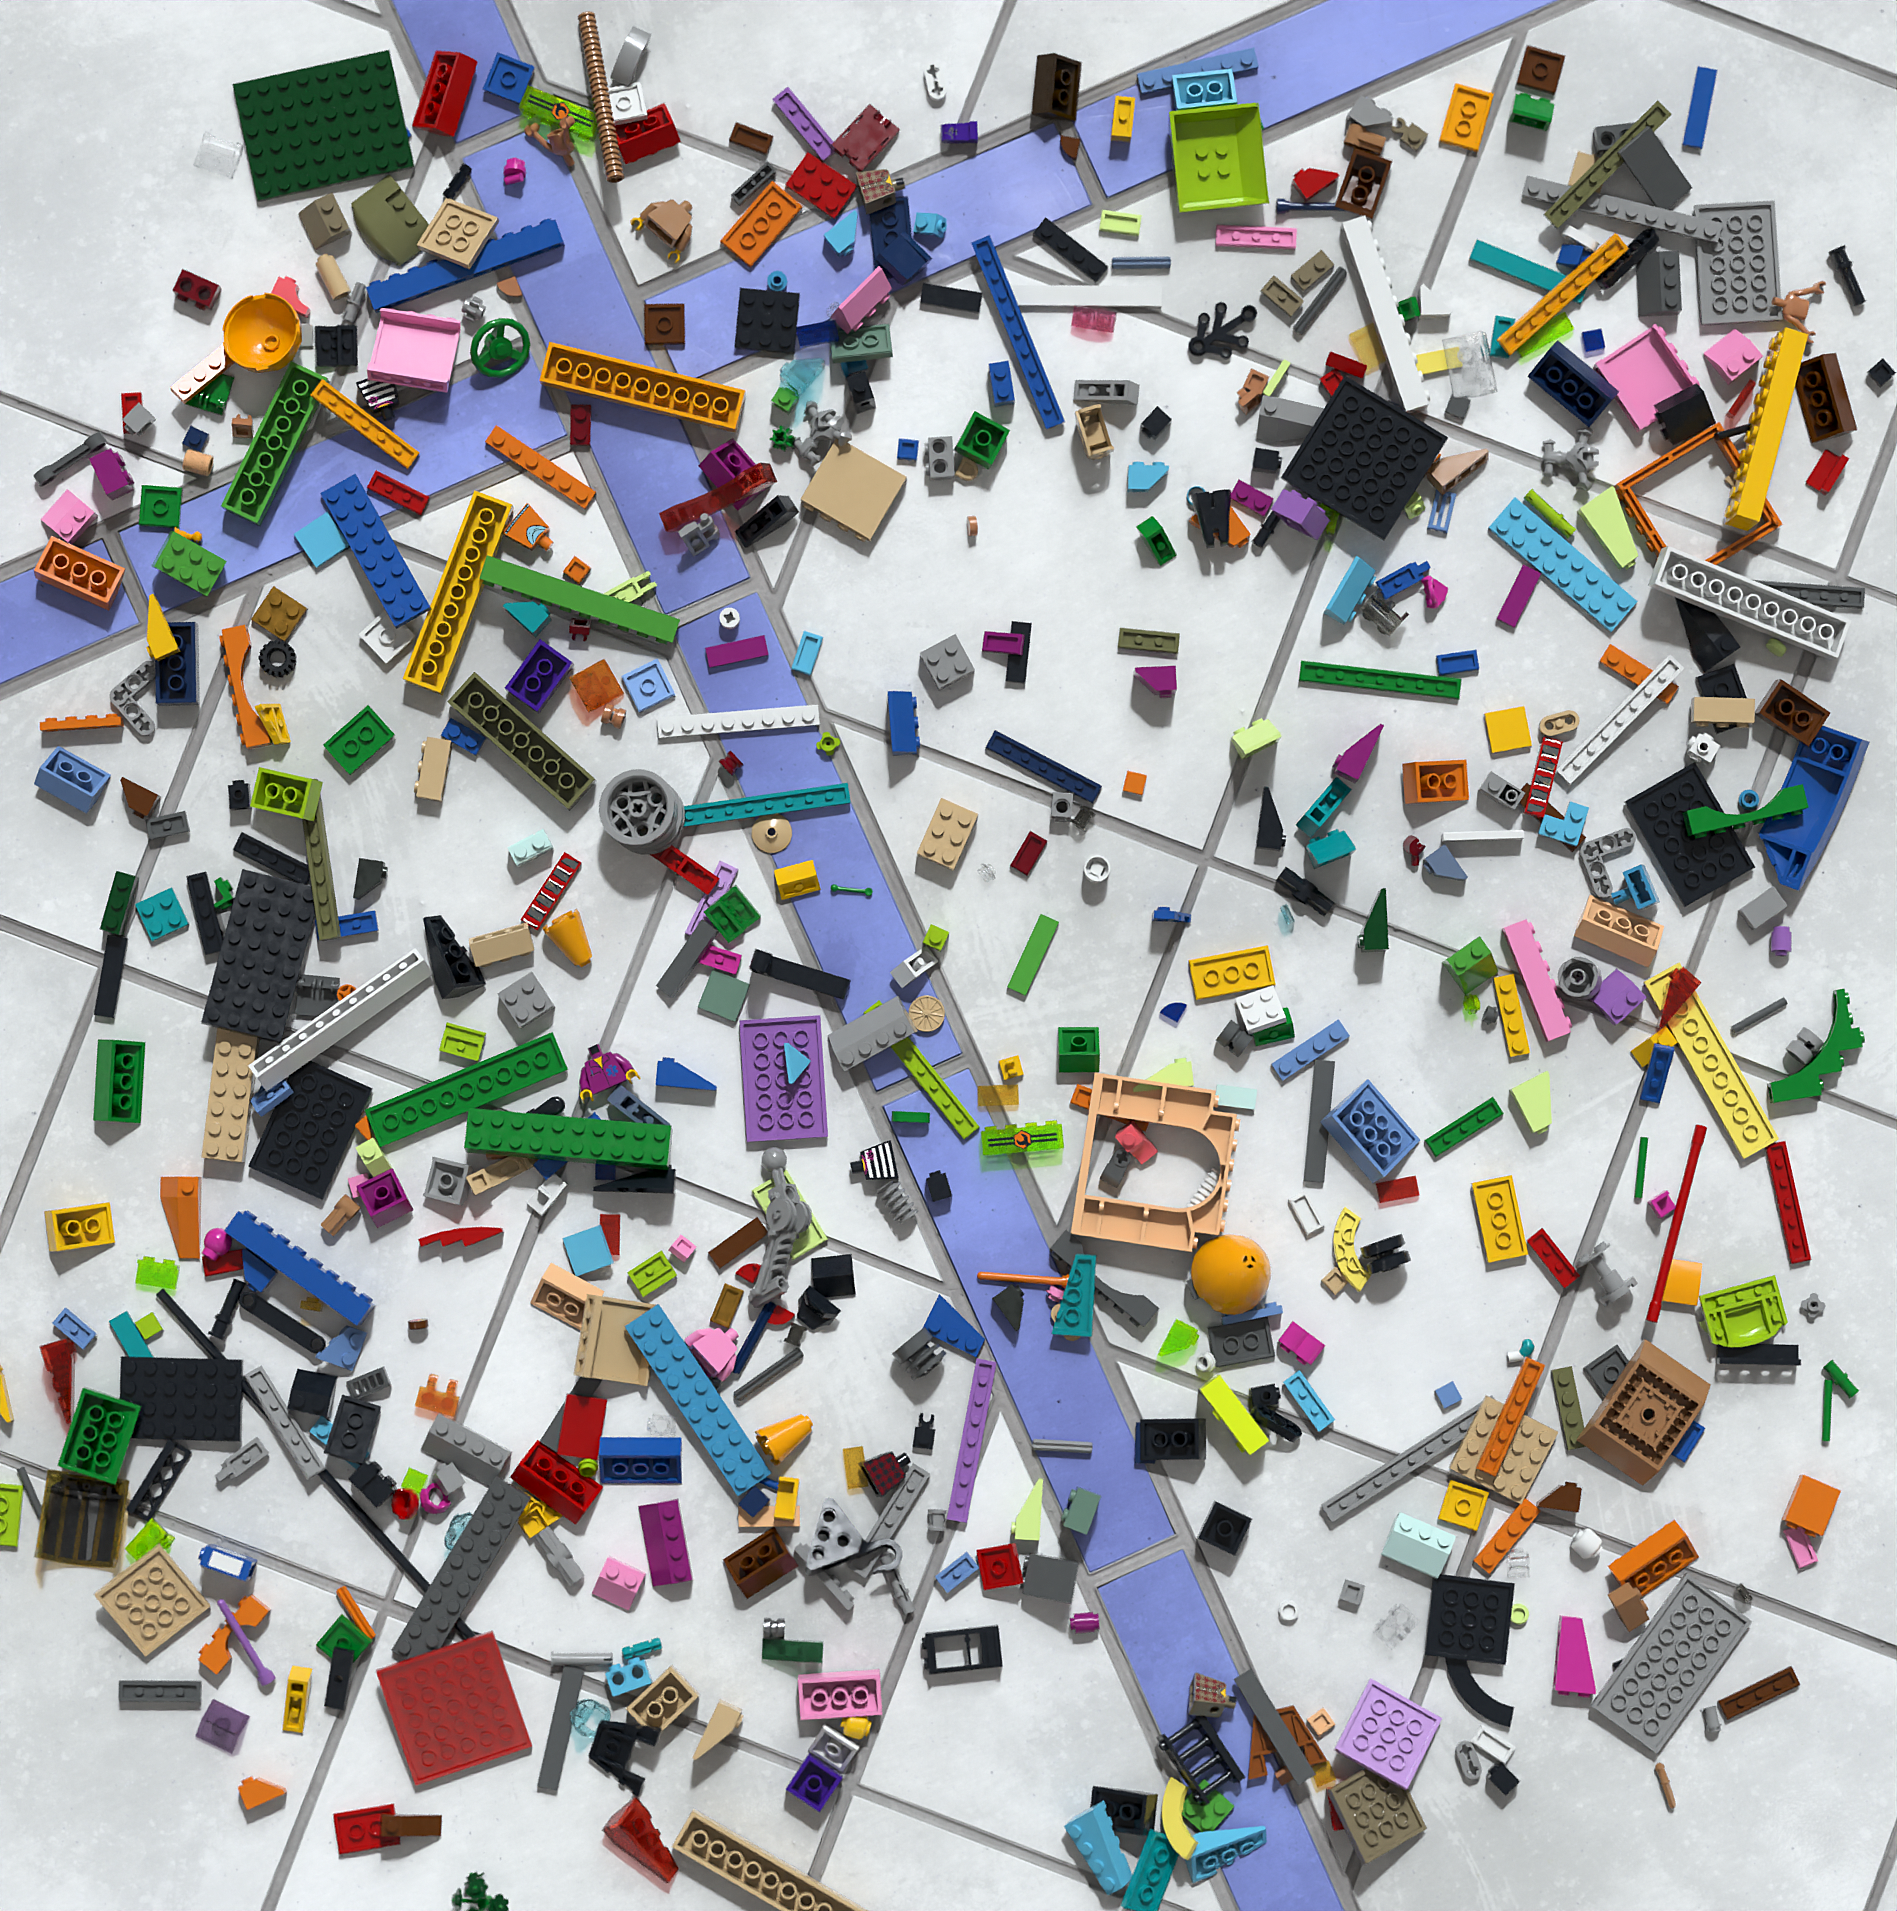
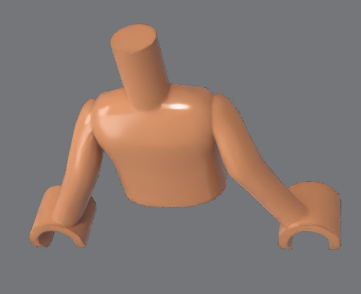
(559, 139)
(1797, 308)

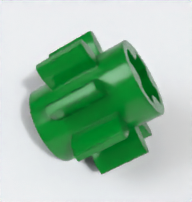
(788, 438)

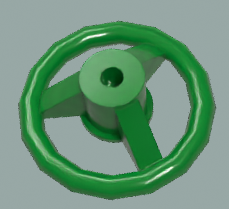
(499, 347)

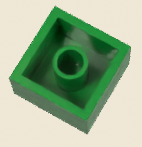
(981, 440)

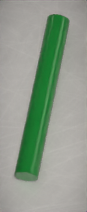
(1641, 1167)
(1827, 1406)

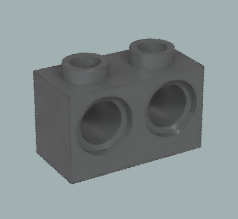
(1612, 132)

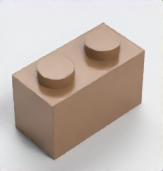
(1629, 1607)

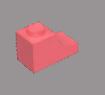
(288, 290)
(1135, 1142)

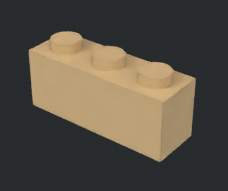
(1722, 711)
(433, 769)
(501, 945)

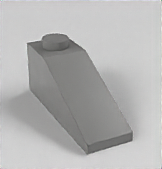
(1107, 391)

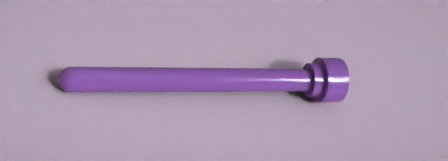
(265, 1675)

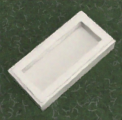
(1306, 1212)
(1492, 1744)

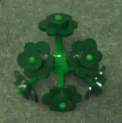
(477, 1892)

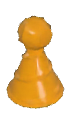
(196, 536)

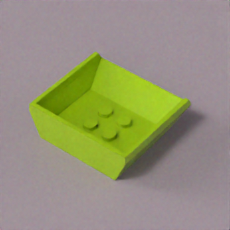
(1218, 157)

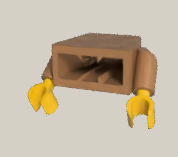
(669, 223)

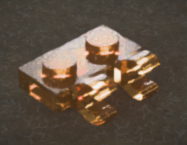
(437, 1400)

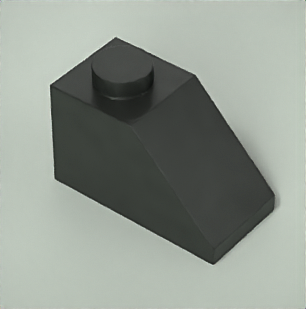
(369, 876)
(1011, 1304)

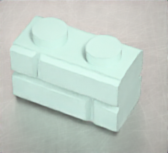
(530, 848)

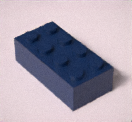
(1573, 383)
(179, 674)

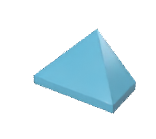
(795, 1062)

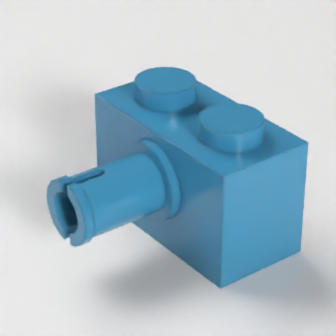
(1638, 887)

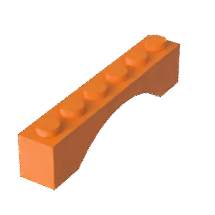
(237, 646)

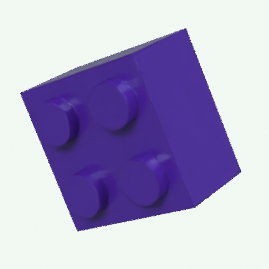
(814, 1782)

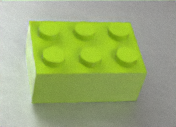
(286, 794)

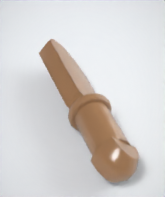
(1660, 1768)

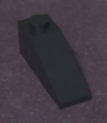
(766, 520)
(1270, 829)

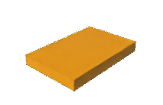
(1466, 117)

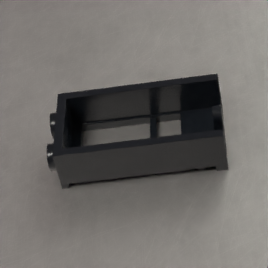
(989, 1646)

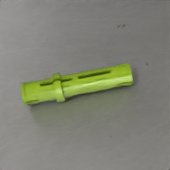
(1550, 514)

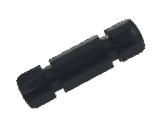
(457, 181)

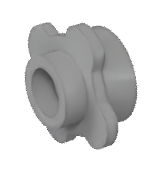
(1812, 1311)

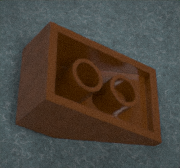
(1363, 183)
(1792, 712)

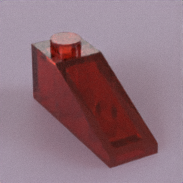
(1677, 991)

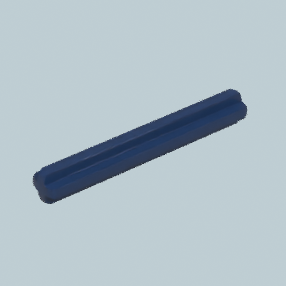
(753, 1336)

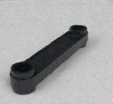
(282, 1322)

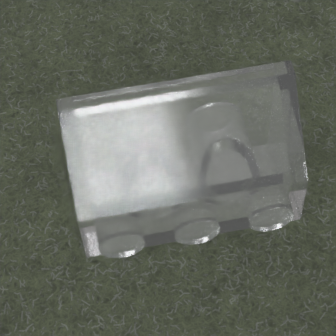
(1469, 365)

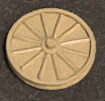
(927, 1013)

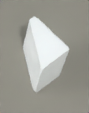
(307, 335)

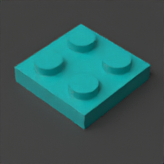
(162, 914)

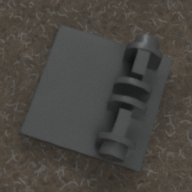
(316, 994)

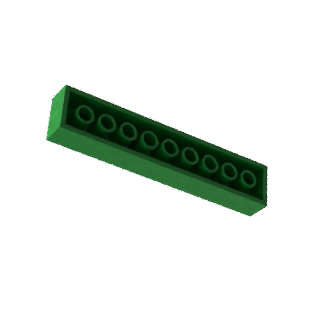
(568, 1139)

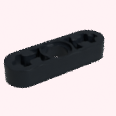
(1276, 1423)

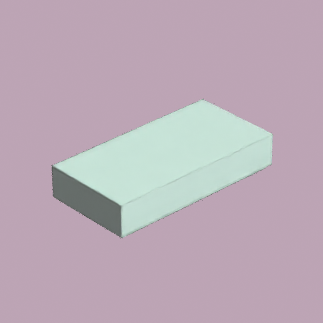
(1236, 1096)

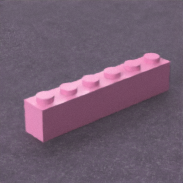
(1536, 980)

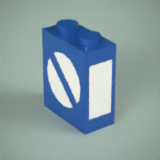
(227, 1562)

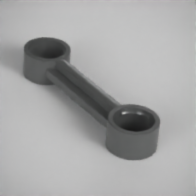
(50, 472)

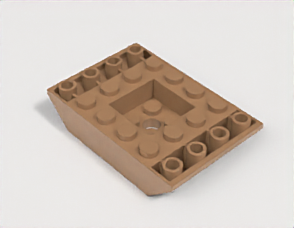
(1618, 1425)

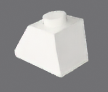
(913, 966)

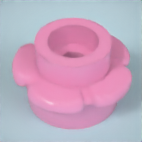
(1055, 1293)

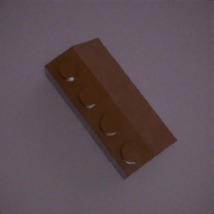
(1824, 398)

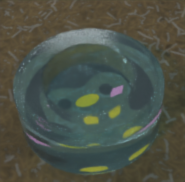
(1287, 914)

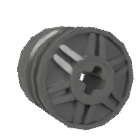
(919, 1354)

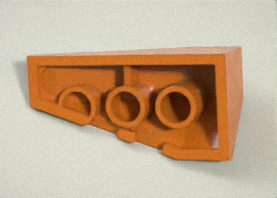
(183, 1211)

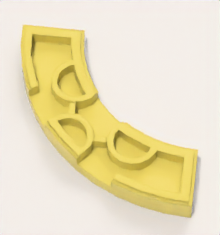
(1344, 1250)
(1172, 1819)

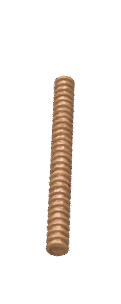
(600, 97)

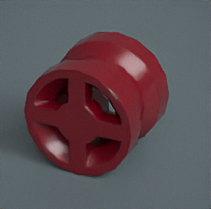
(731, 763)

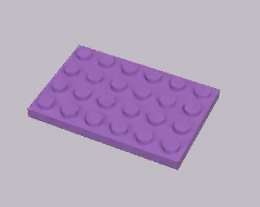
(771, 1104)

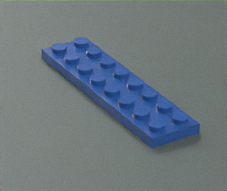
(375, 551)

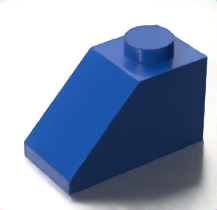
(257, 1271)

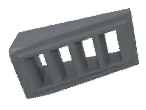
(384, 1377)

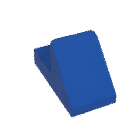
(1572, 255)

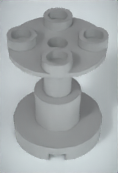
(1609, 1279)

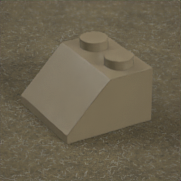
(324, 221)

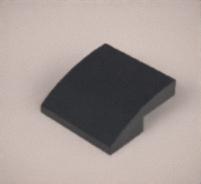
(336, 346)

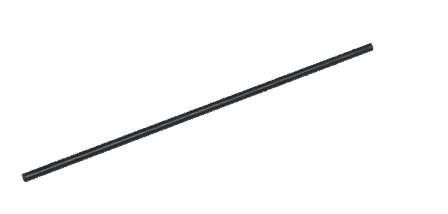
(325, 1475)

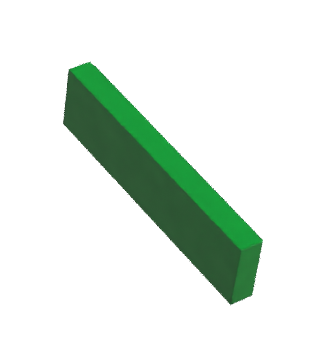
(1464, 1127)

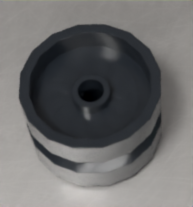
(1385, 1254)

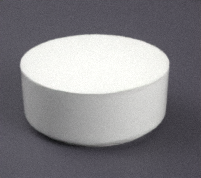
(1288, 1610)

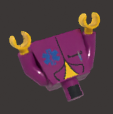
(604, 1072)

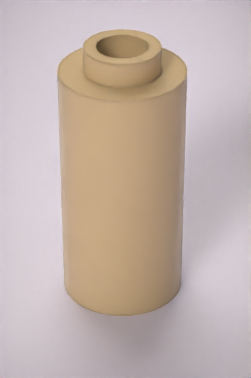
(332, 277)

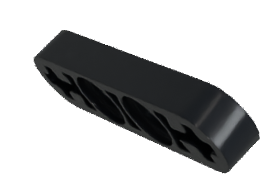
(1643, 243)

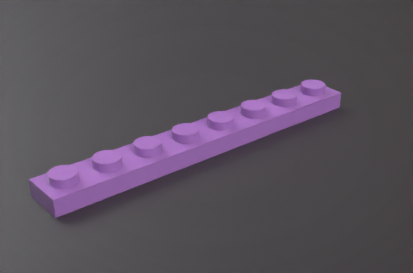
(971, 1440)

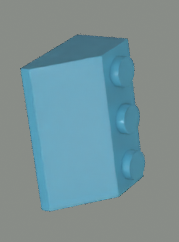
(1204, 89)
(1350, 591)

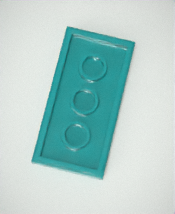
(1151, 1874)

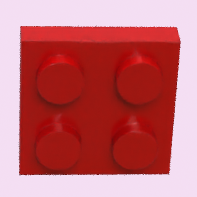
(999, 1566)

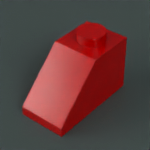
(1312, 182)

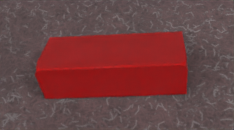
(1346, 364)

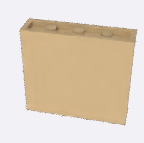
(852, 490)
(606, 1346)

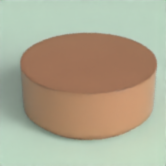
(972, 526)

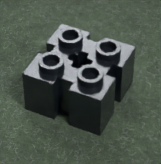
(373, 1483)

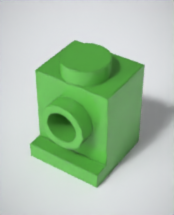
(784, 399)

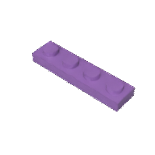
(804, 123)

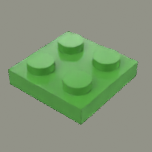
(1207, 1817)

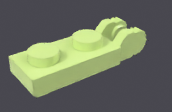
(630, 590)

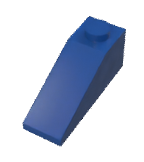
(676, 1075)

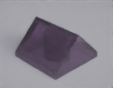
(222, 1725)

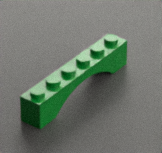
(1705, 819)

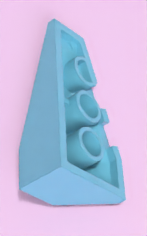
(1221, 1847)

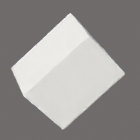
(833, 1747)

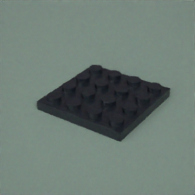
(1469, 1619)

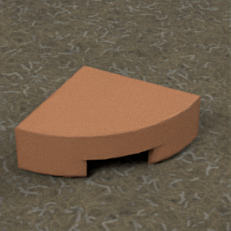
(510, 287)

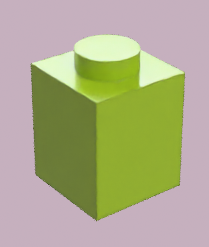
(935, 937)

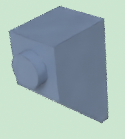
(1444, 865)

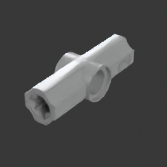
(559, 1555)

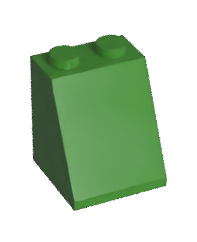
(1471, 965)

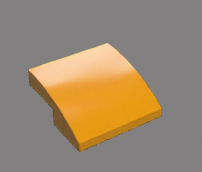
(1683, 1282)

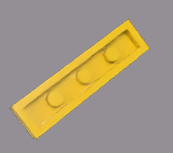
(1511, 1015)

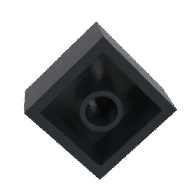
(1224, 1528)

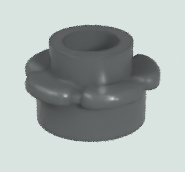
(1490, 1015)

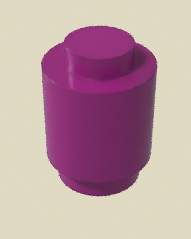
(1085, 1622)

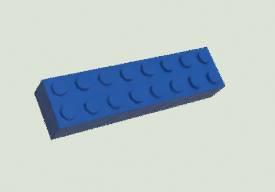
(299, 1268)

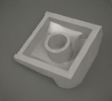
(448, 1181)

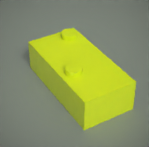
(1234, 1415)

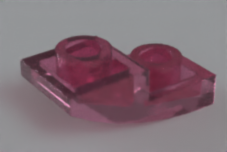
(1093, 319)

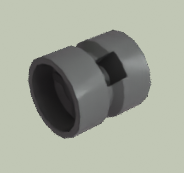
(1234, 1038)

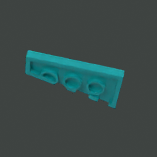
(1077, 1303)

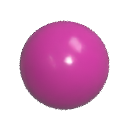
(216, 1243)

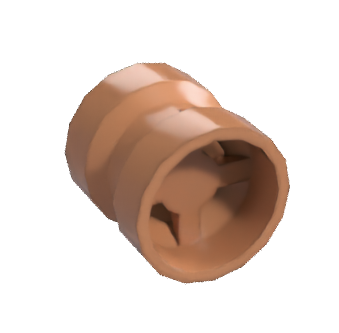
(618, 717)

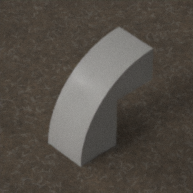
(630, 55)

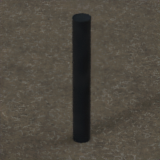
(1732, 432)

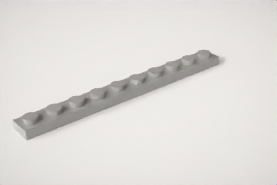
(1628, 211)
(1399, 1466)

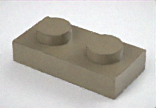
(1312, 270)
(1282, 296)

